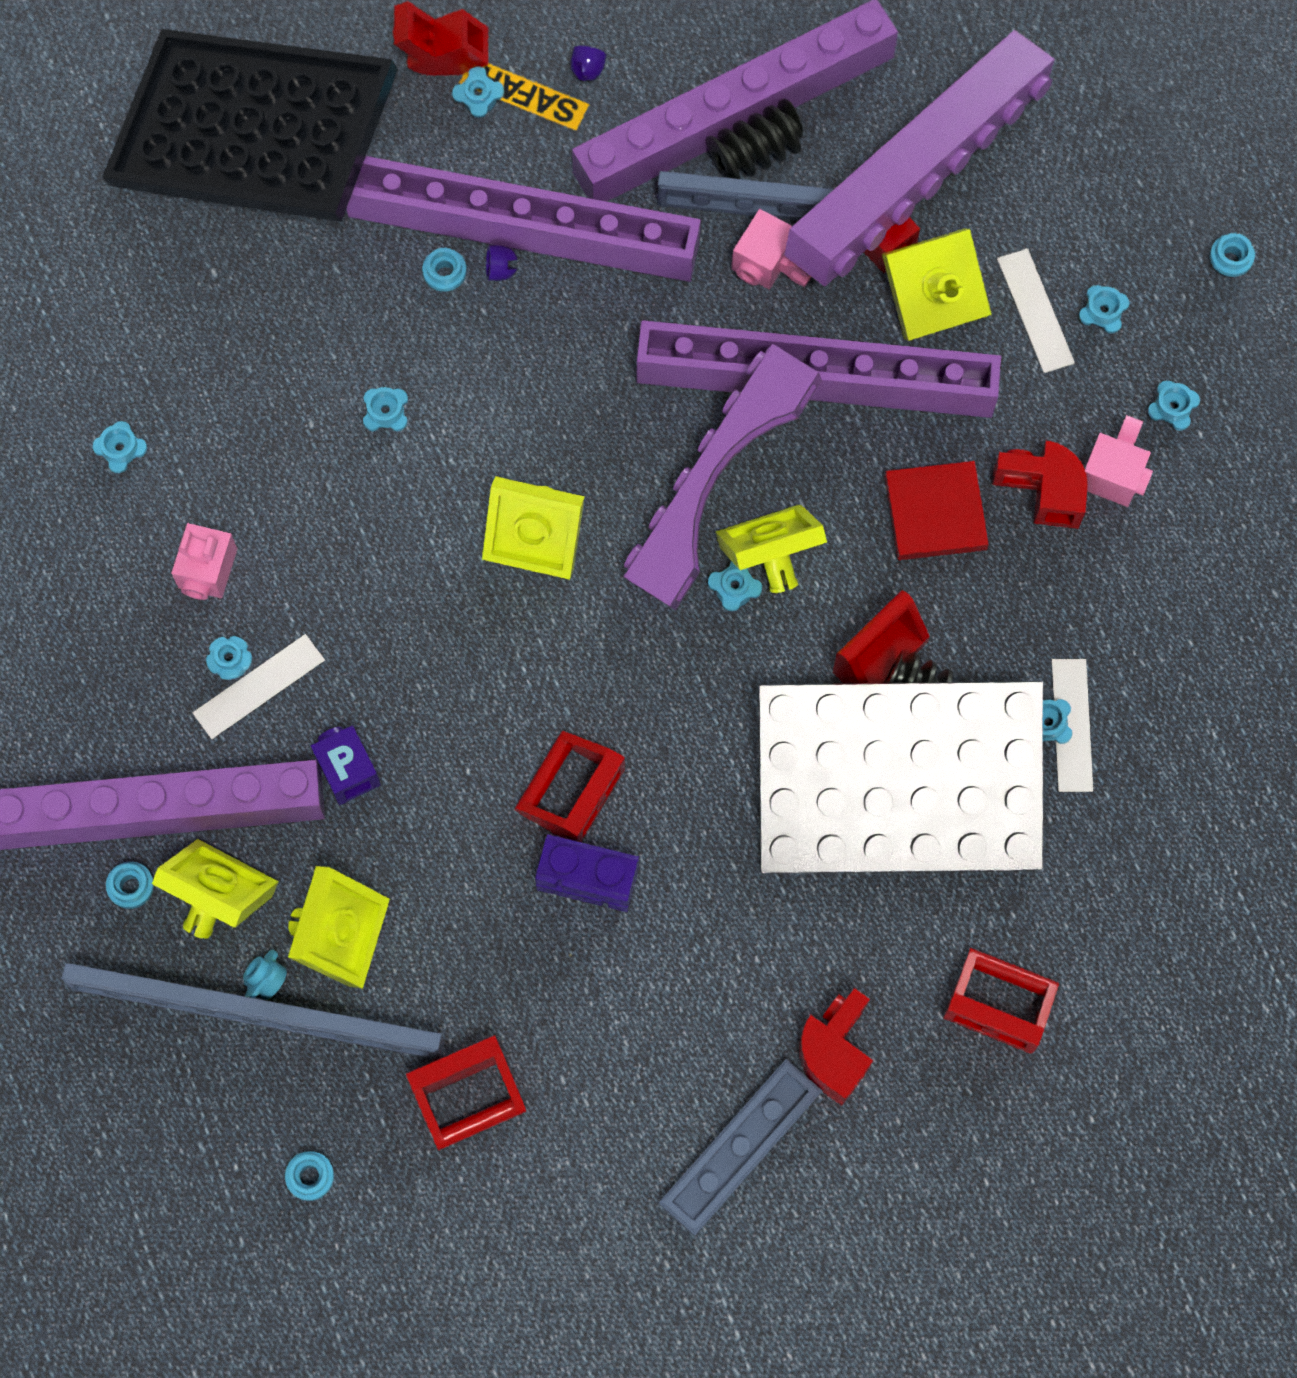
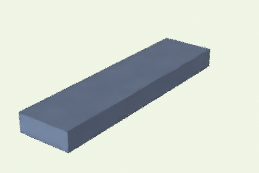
(737, 195)
(740, 1148)

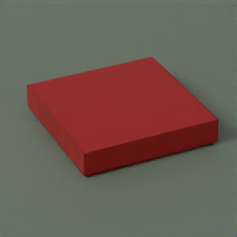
(936, 510)

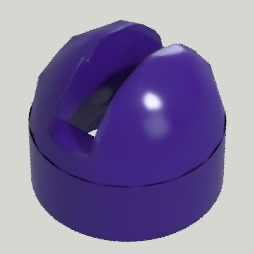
(587, 62)
(497, 263)

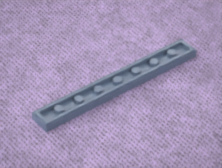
(253, 1011)

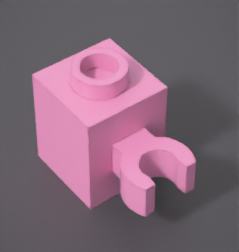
(761, 252)
(1117, 466)
(204, 562)

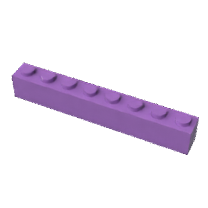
(680, 126)
(919, 159)
(526, 218)
(848, 369)
(161, 804)

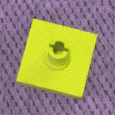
(936, 284)
(532, 527)
(771, 542)
(213, 886)
(337, 927)

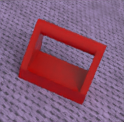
(878, 644)
(591, 801)
(992, 1021)
(455, 1068)

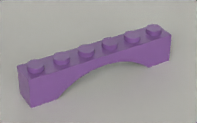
(773, 396)

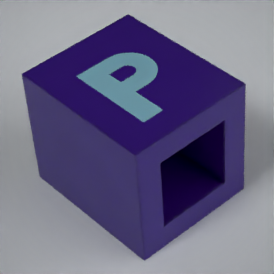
(345, 764)

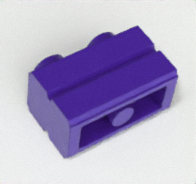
(587, 873)

